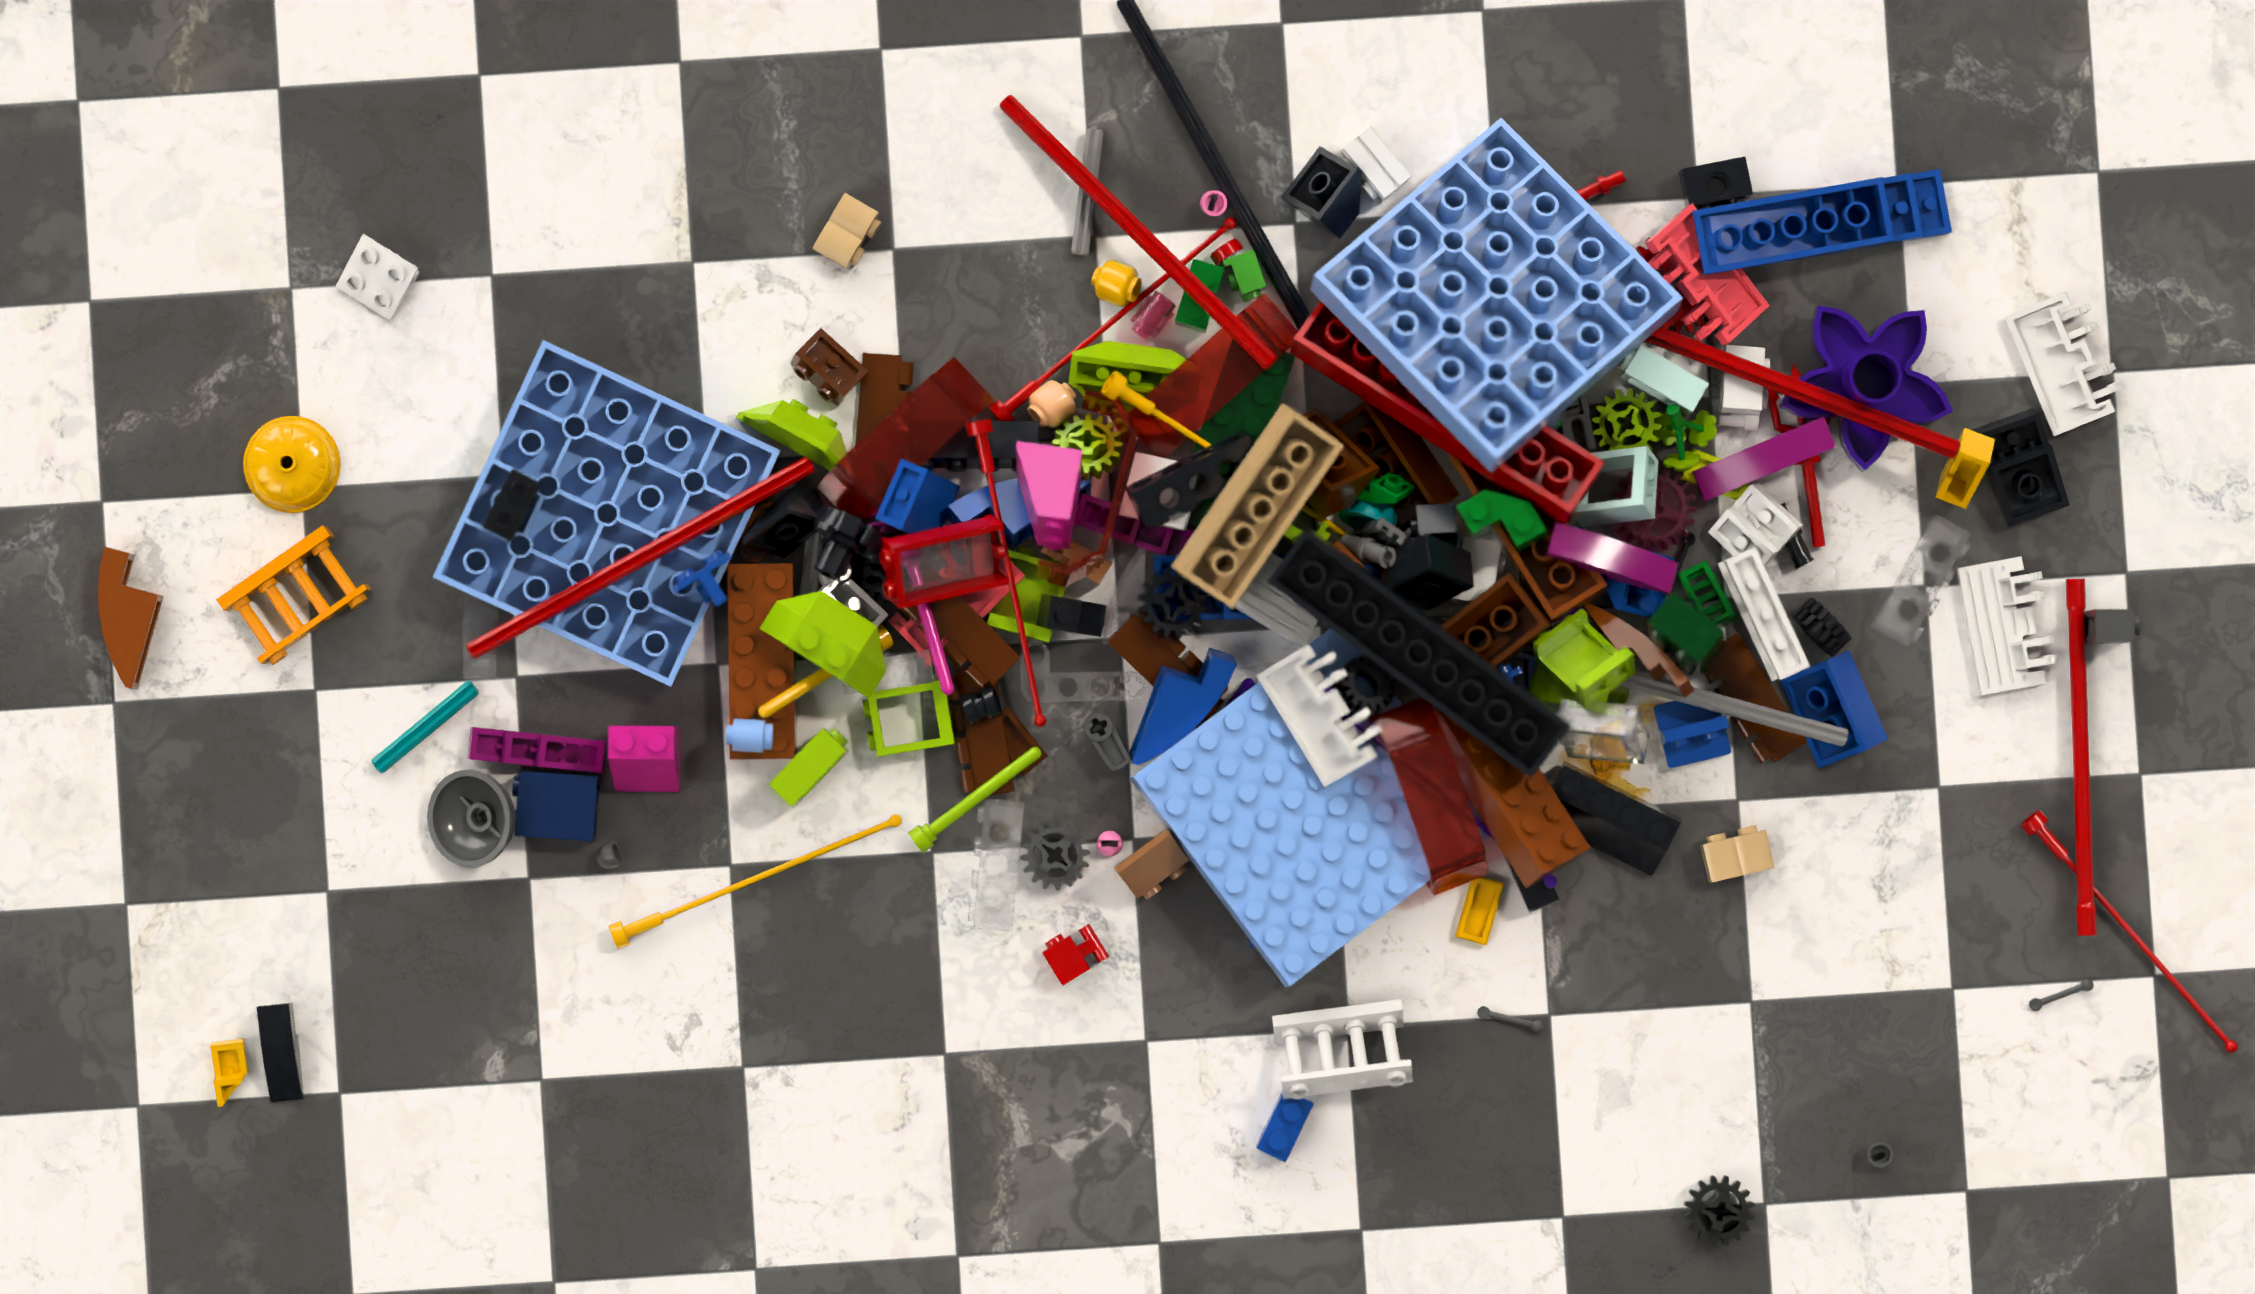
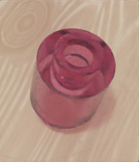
(1152, 316)

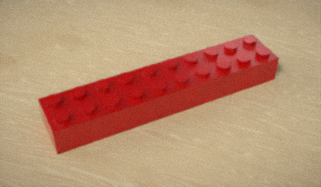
(1544, 471)

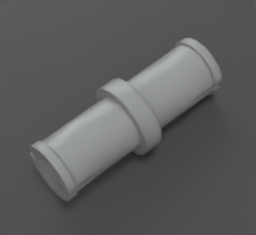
(1369, 550)

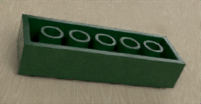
(1247, 412)

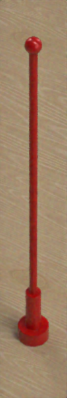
(1003, 411)
(979, 430)
(2036, 824)

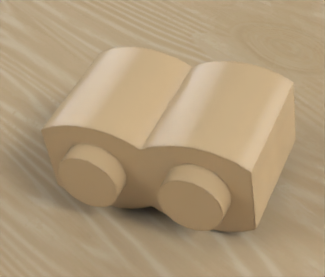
(846, 232)
(1736, 855)

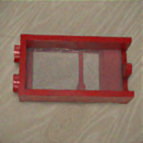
(942, 562)

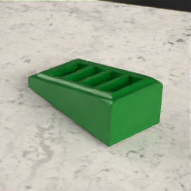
(1695, 571)

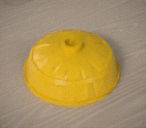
(313, 469)

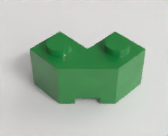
(1493, 509)

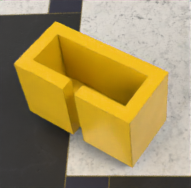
(1965, 471)

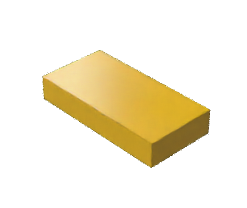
(1479, 910)

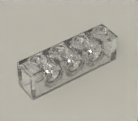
(1888, 620)
(1001, 916)

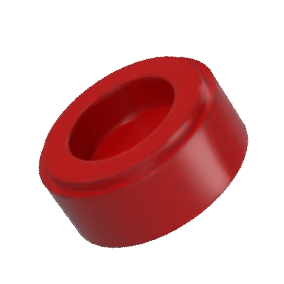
(1226, 251)

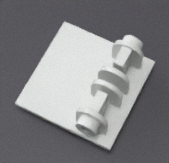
(377, 277)

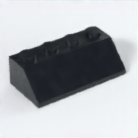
(1616, 819)

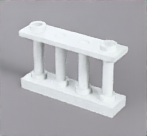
(1763, 615)
(1340, 1021)

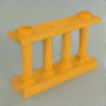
(265, 582)

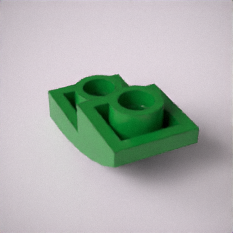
(1386, 490)

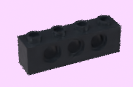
(1146, 492)

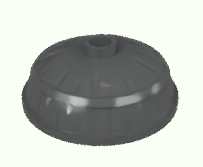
(458, 818)

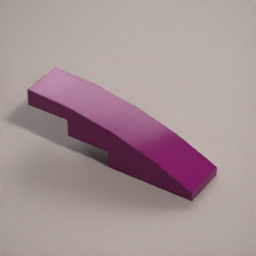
(1093, 515)
(1613, 558)
(536, 749)

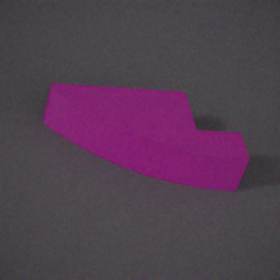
(1764, 459)

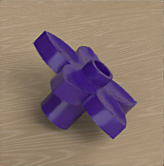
(1872, 373)

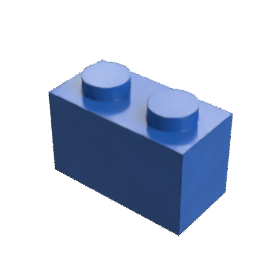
(1284, 1127)

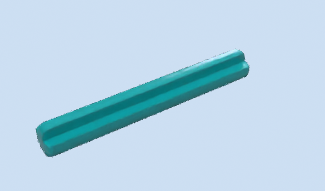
(425, 727)

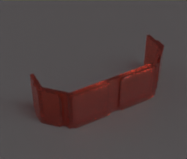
(1210, 378)
(908, 433)
(1067, 575)
(1433, 795)

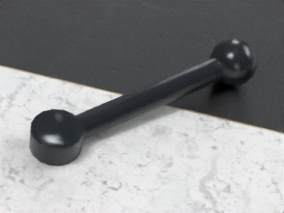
(1688, 541)

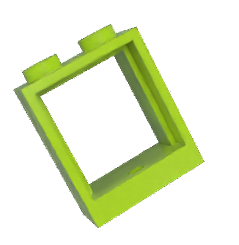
(941, 702)
(810, 766)

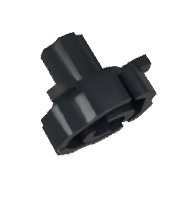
(843, 538)

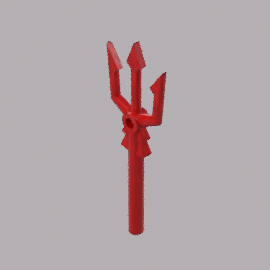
(1808, 469)

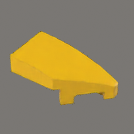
(229, 1067)

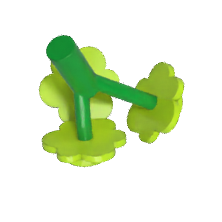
(1702, 431)

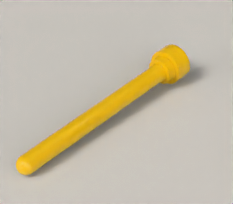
(811, 682)

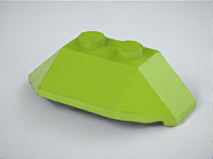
(1141, 365)
(798, 431)
(829, 638)

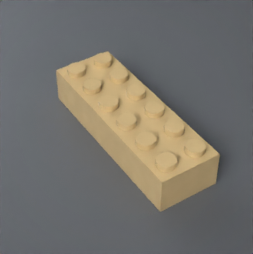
(1257, 505)

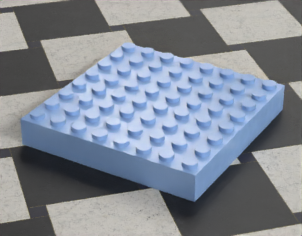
(1495, 294)
(613, 478)
(1278, 848)

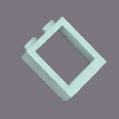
(1662, 379)
(1644, 488)

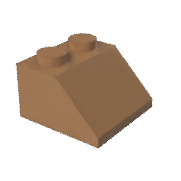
(1153, 864)

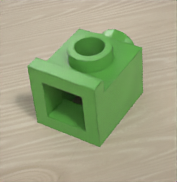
(1245, 275)

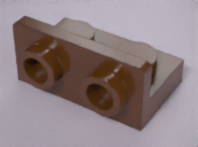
(828, 367)

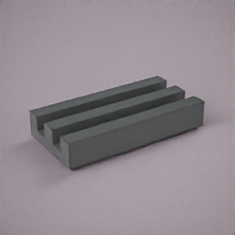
(1388, 537)

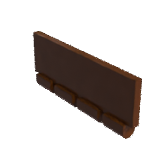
(880, 390)
(969, 640)
(1148, 652)
(1747, 682)
(984, 742)

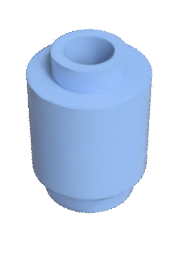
(750, 735)

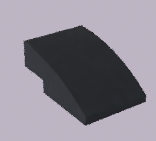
(2023, 468)

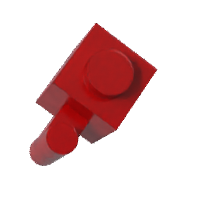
(1068, 959)

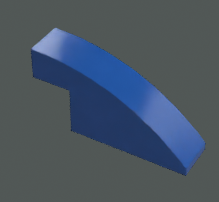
(1011, 505)
(1180, 704)

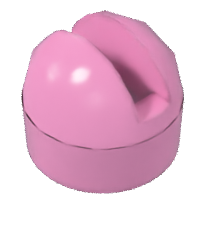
(1219, 204)
(1109, 850)

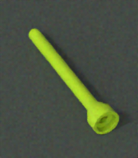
(927, 834)

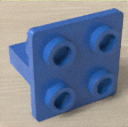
(708, 588)
(1691, 733)

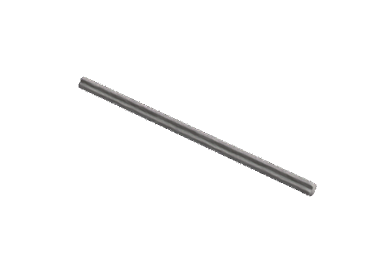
(1729, 706)

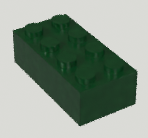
(1685, 635)

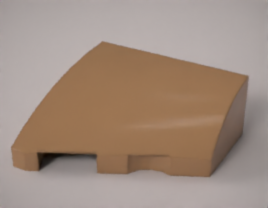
(1076, 552)

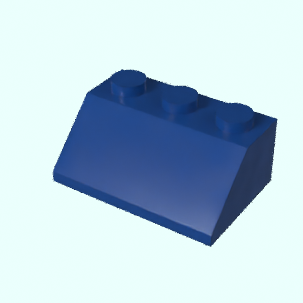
(1836, 696)

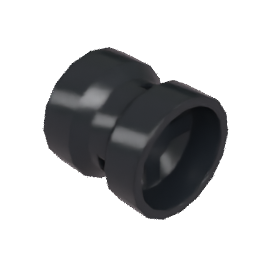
(981, 705)

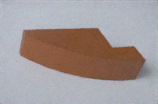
(125, 616)

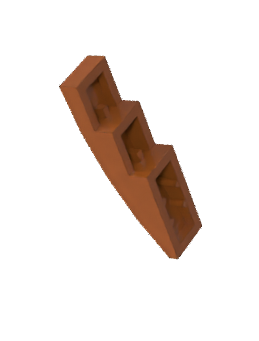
(1649, 654)

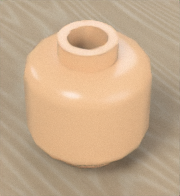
(1052, 404)

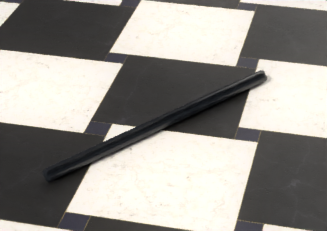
(1214, 161)

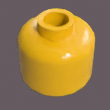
(1116, 283)

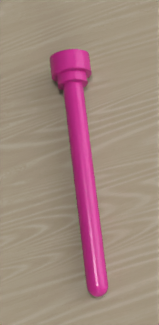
(936, 648)

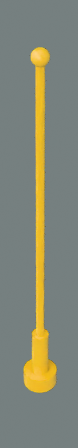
(1116, 386)
(622, 933)

